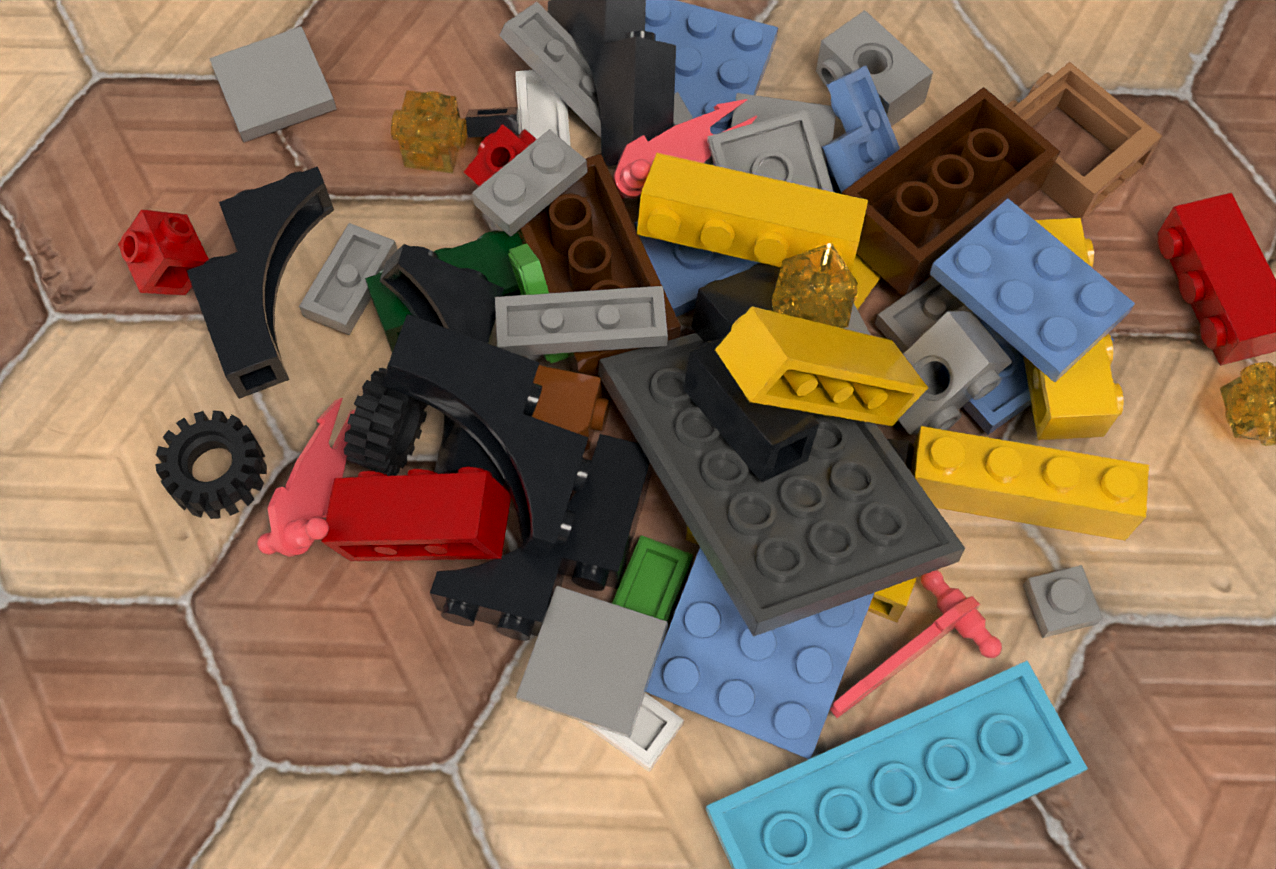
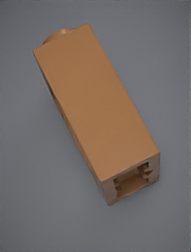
(1105, 119)

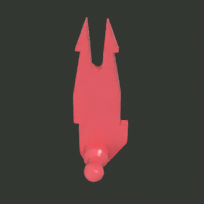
(682, 141)
(299, 508)
(957, 613)

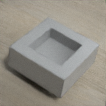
(1062, 601)

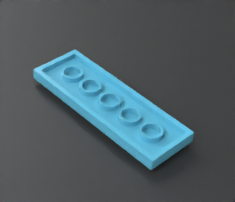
(903, 782)

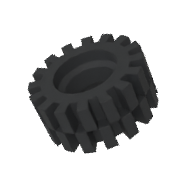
(383, 427)
(198, 439)

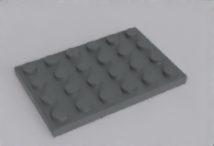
(801, 539)

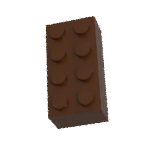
(946, 186)
(590, 246)

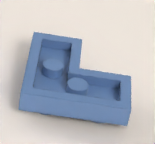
(867, 128)

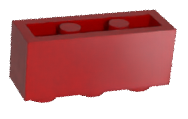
(1222, 277)
(418, 516)

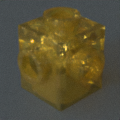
(429, 131)
(816, 287)
(1252, 403)

